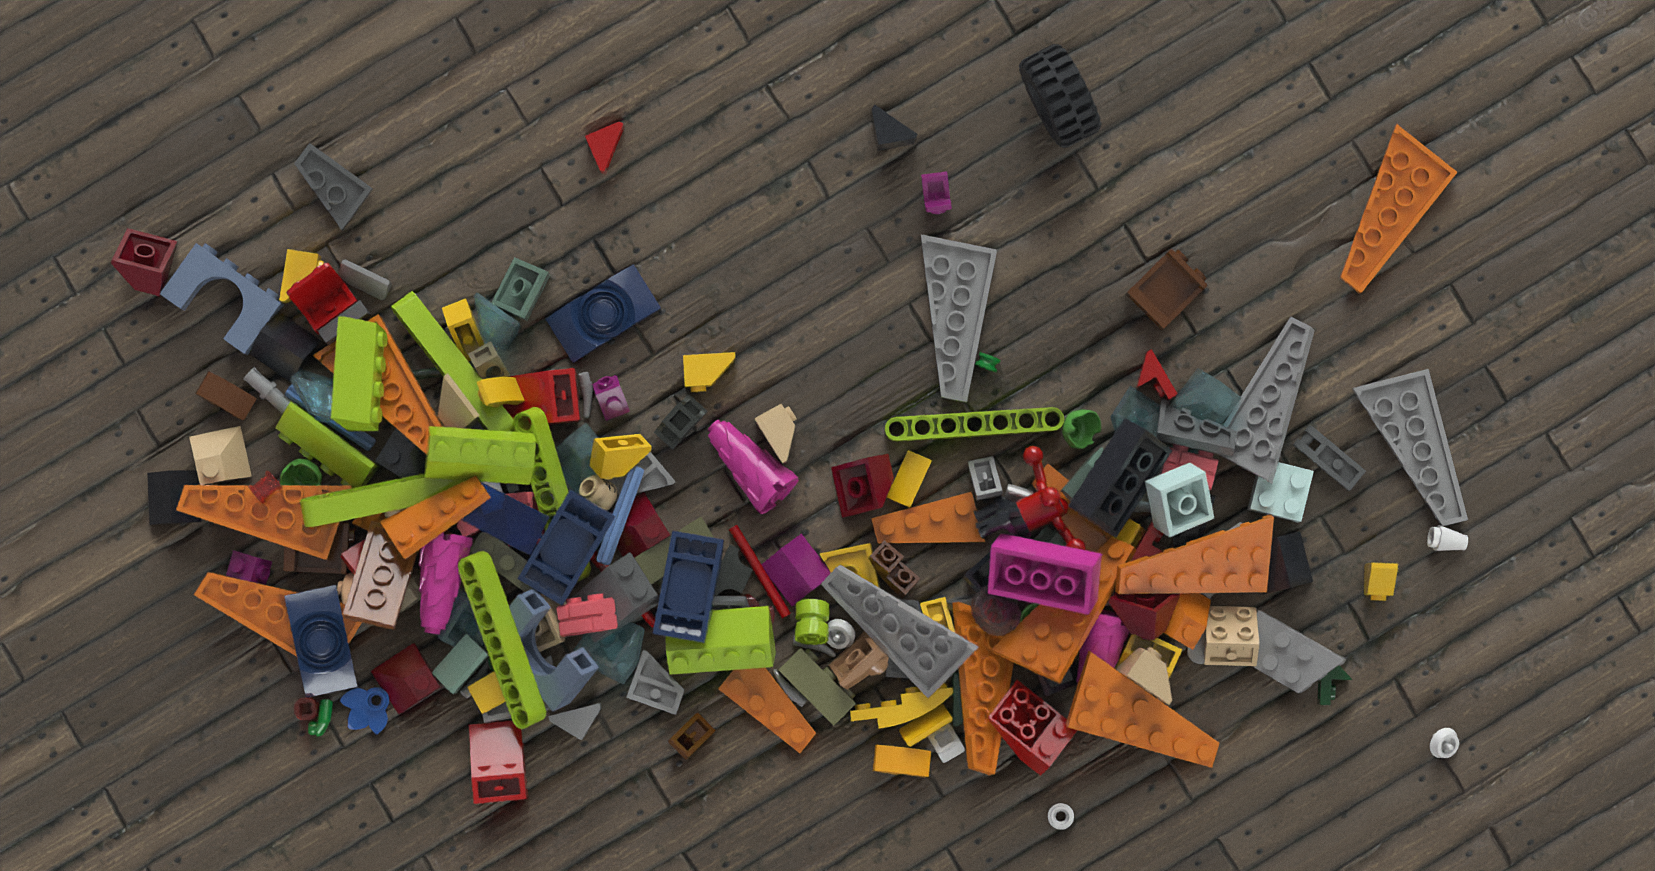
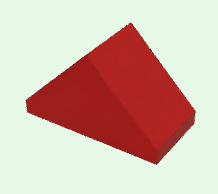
(604, 143)

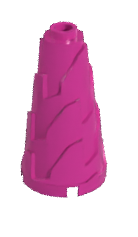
(752, 468)
(440, 579)
(1104, 640)

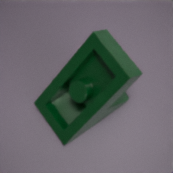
(1326, 690)

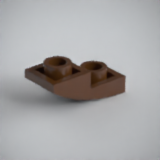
(225, 395)
(889, 566)

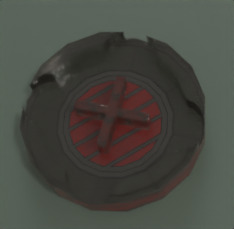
(995, 613)

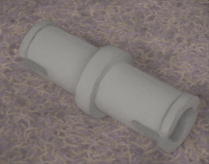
(267, 390)

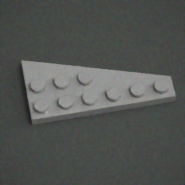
(957, 294)
(1268, 402)
(1413, 428)
(911, 639)

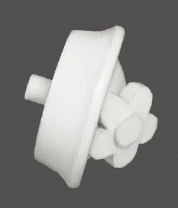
(840, 634)
(1444, 743)

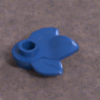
(363, 711)

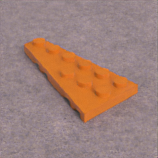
(1402, 193)
(403, 398)
(275, 521)
(257, 607)
(1053, 636)
(983, 684)
(1124, 712)

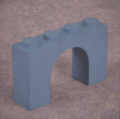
(202, 267)
(556, 684)

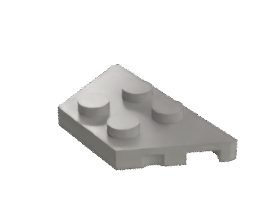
(1291, 655)

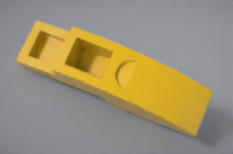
(912, 706)

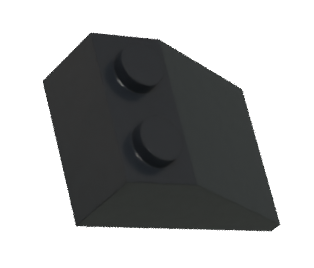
(402, 456)

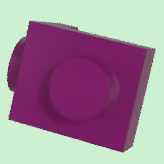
(936, 192)
(610, 397)
(249, 568)

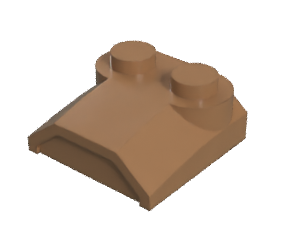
(859, 661)

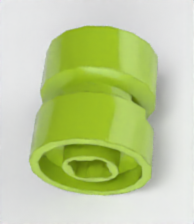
(811, 625)

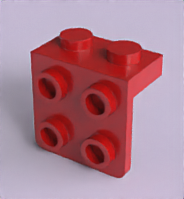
(321, 296)

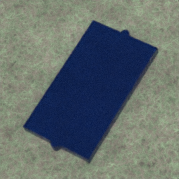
(508, 520)

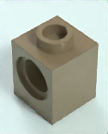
(488, 362)

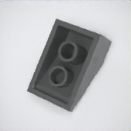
(629, 589)

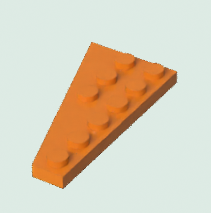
(1211, 564)

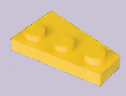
(853, 559)

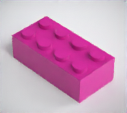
(1044, 573)

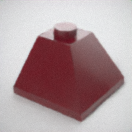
(144, 260)
(863, 484)
(642, 528)
(1145, 613)
(406, 678)

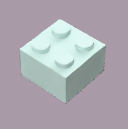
(1283, 497)
(1179, 499)

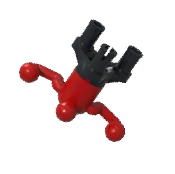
(1030, 512)

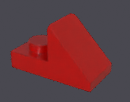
(1151, 370)
(1145, 545)

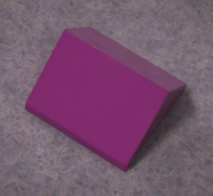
(796, 569)

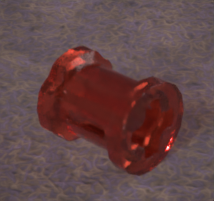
(265, 487)
(314, 708)

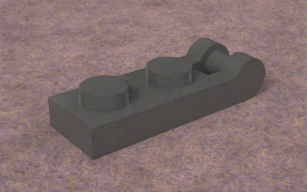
(1330, 458)

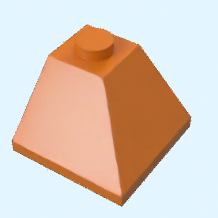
(1189, 619)

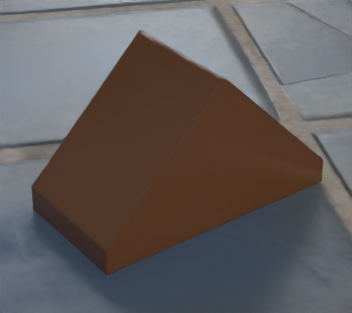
(691, 736)

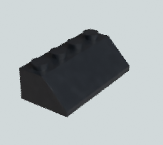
(1119, 477)

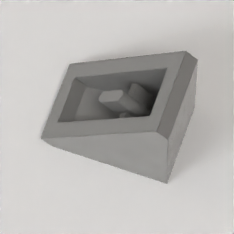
(985, 478)
(577, 721)

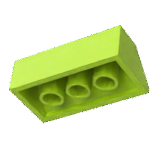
(358, 374)
(326, 446)
(480, 453)
(733, 642)

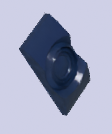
(603, 313)
(566, 547)
(688, 586)
(320, 641)

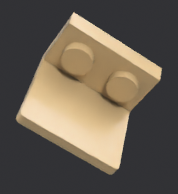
(1231, 636)

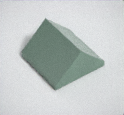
(521, 288)
(460, 664)

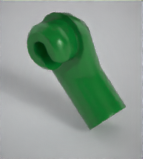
(324, 718)

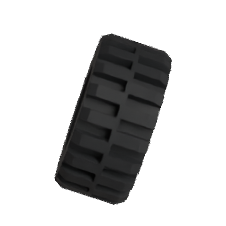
(1060, 95)

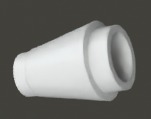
(1445, 539)

